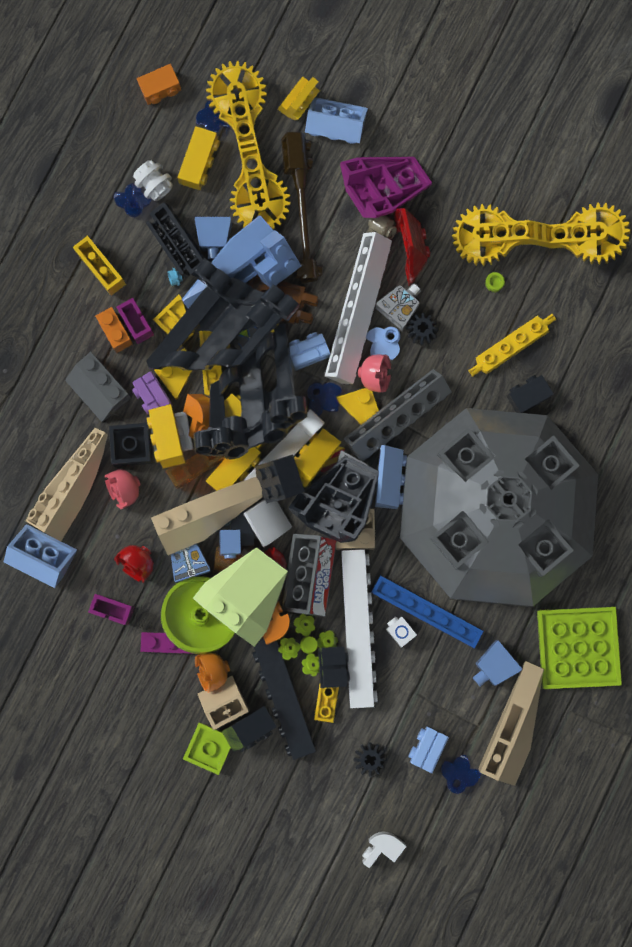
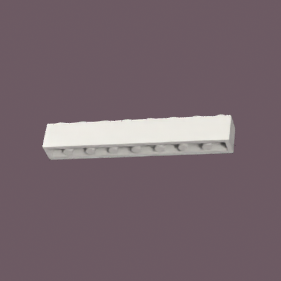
(358, 308)
(357, 628)

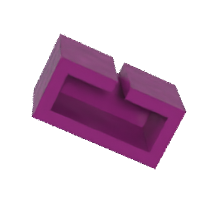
(135, 321)
(105, 606)

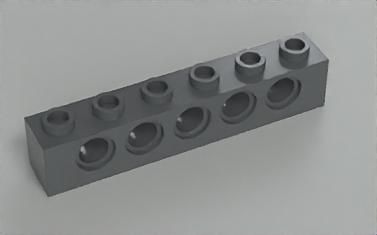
(397, 415)

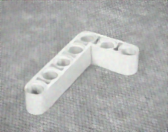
(294, 440)

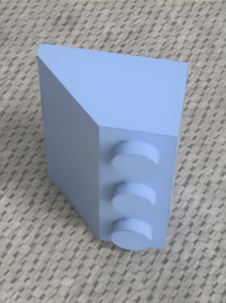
(336, 120)
(390, 477)
(39, 555)

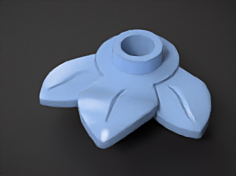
(382, 344)

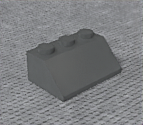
(97, 387)

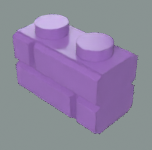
(150, 391)

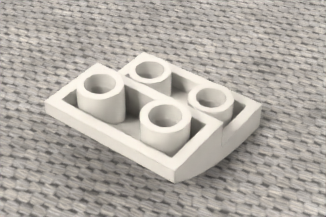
(267, 521)

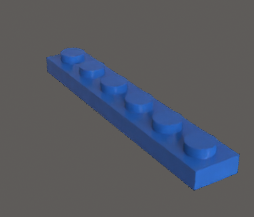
(427, 612)

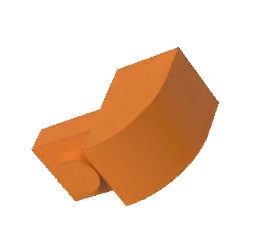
(198, 408)
(278, 626)

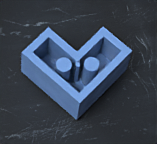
(280, 260)

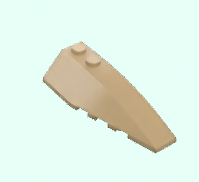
(204, 516)

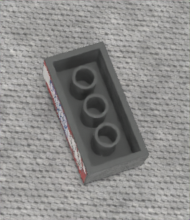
(309, 575)

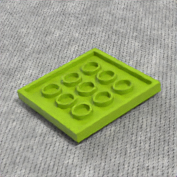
(579, 647)

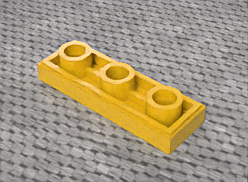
(326, 705)

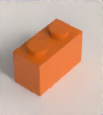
(159, 84)
(114, 330)

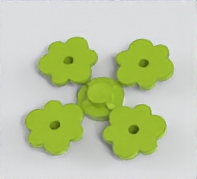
(308, 644)

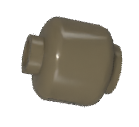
(383, 225)

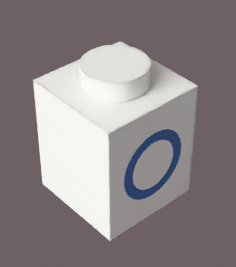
(400, 631)

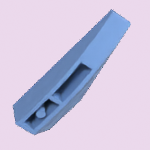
(237, 256)

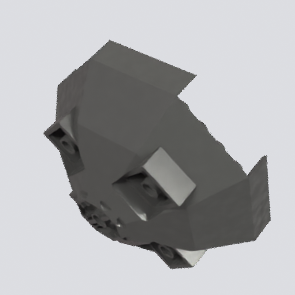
(467, 533)

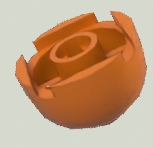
(212, 671)

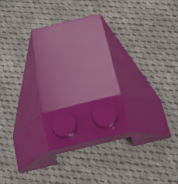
(383, 183)

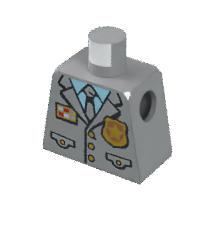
(399, 305)

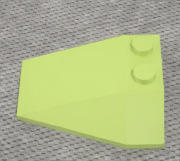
(245, 595)

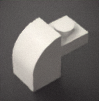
(387, 844)

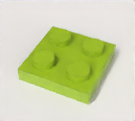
(207, 749)

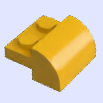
(299, 98)

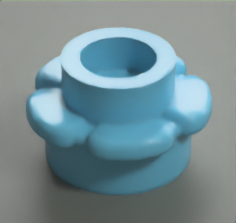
(174, 277)

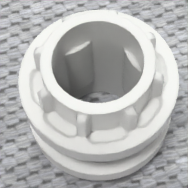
(151, 178)

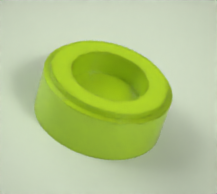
(494, 282)

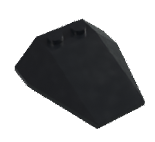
(338, 500)

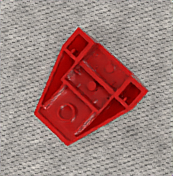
(414, 243)

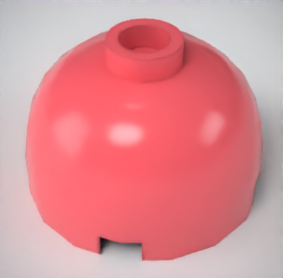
(374, 373)
(123, 487)

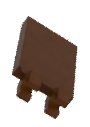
(297, 292)

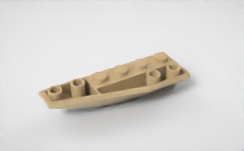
(69, 488)
(515, 729)

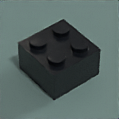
(130, 445)
(279, 479)
(253, 727)

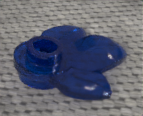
(211, 120)
(131, 197)
(326, 399)
(460, 771)

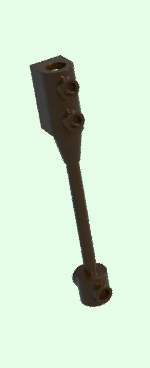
(298, 165)

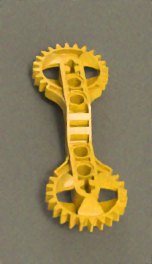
(247, 143)
(541, 234)

